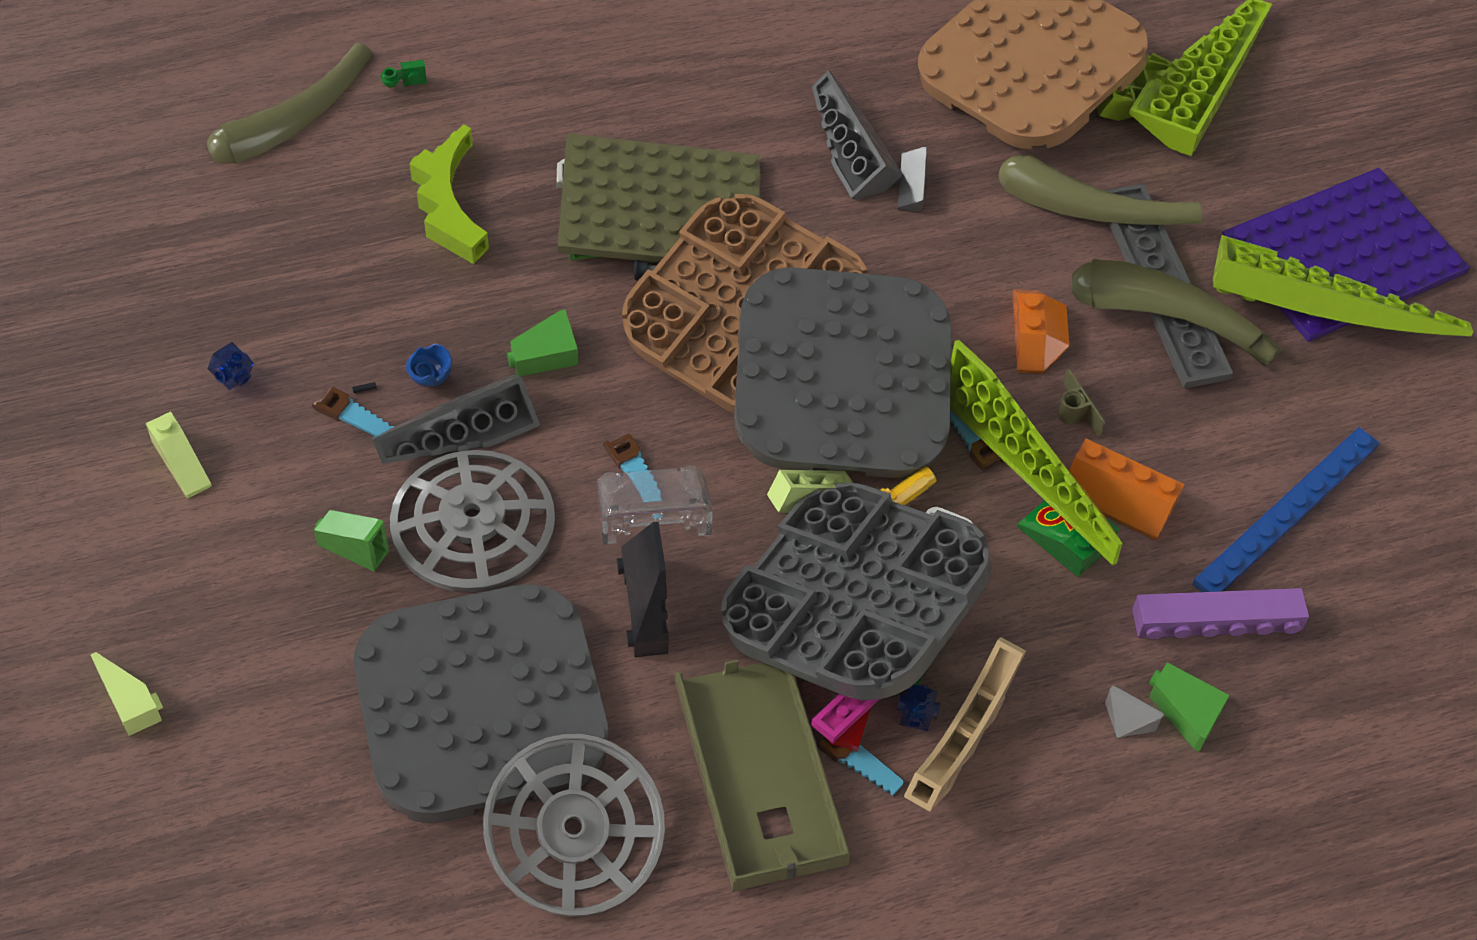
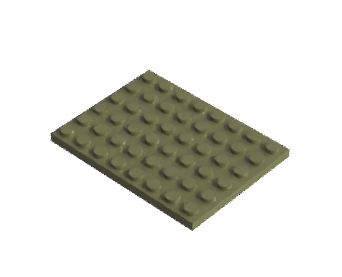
(638, 195)

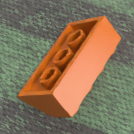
(1126, 488)

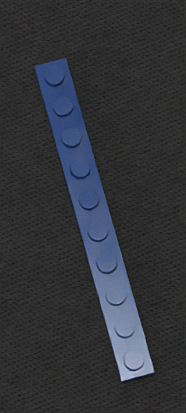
(1286, 513)

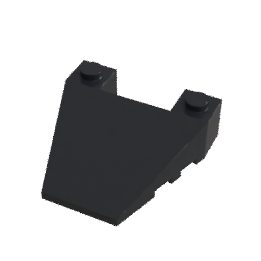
(645, 578)

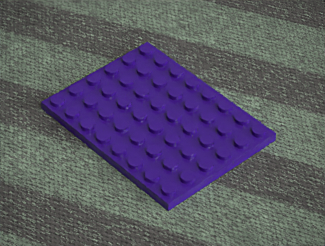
(1362, 233)

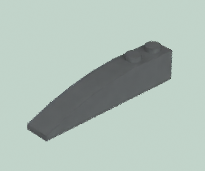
(855, 146)
(464, 423)

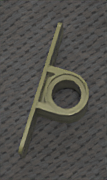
(1077, 406)

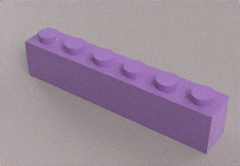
(1220, 613)

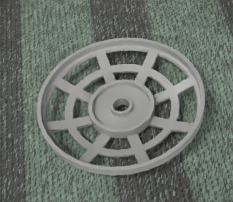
(472, 529)
(587, 811)

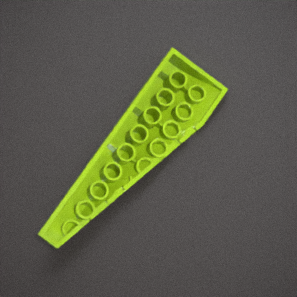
(1189, 92)
(1263, 276)
(1000, 422)

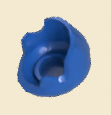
(430, 365)

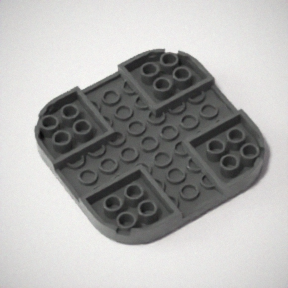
(843, 372)
(857, 591)
(468, 687)

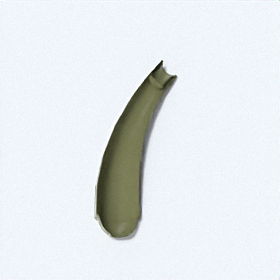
(267, 128)
(1055, 191)
(1139, 288)

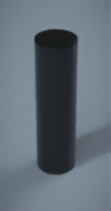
(364, 387)

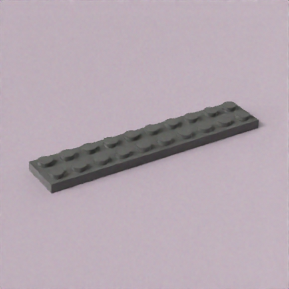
(1190, 347)

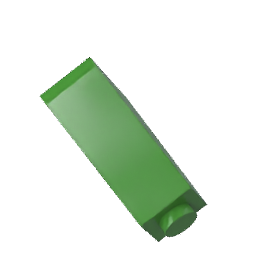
(544, 347)
(353, 537)
(1187, 703)

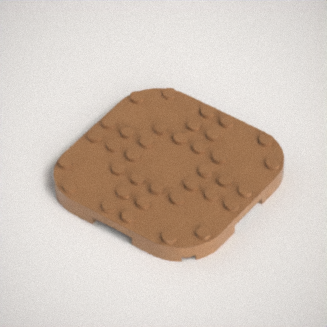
(1033, 65)
(691, 303)

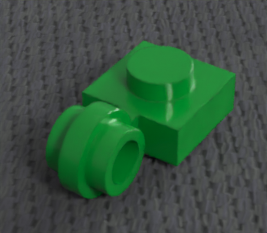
(411, 73)

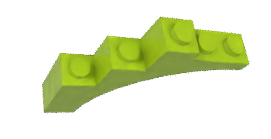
(445, 219)

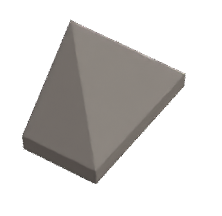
(1130, 714)

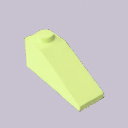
(178, 454)
(793, 485)
(129, 695)

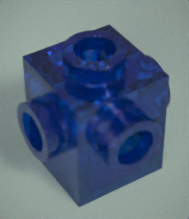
(231, 366)
(918, 707)

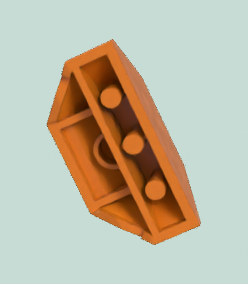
(1039, 330)

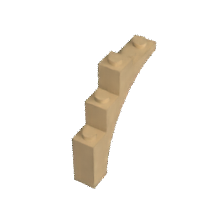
(959, 742)

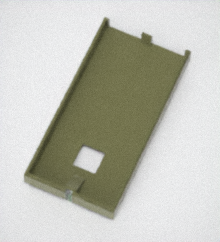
(757, 758)

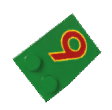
(1060, 538)

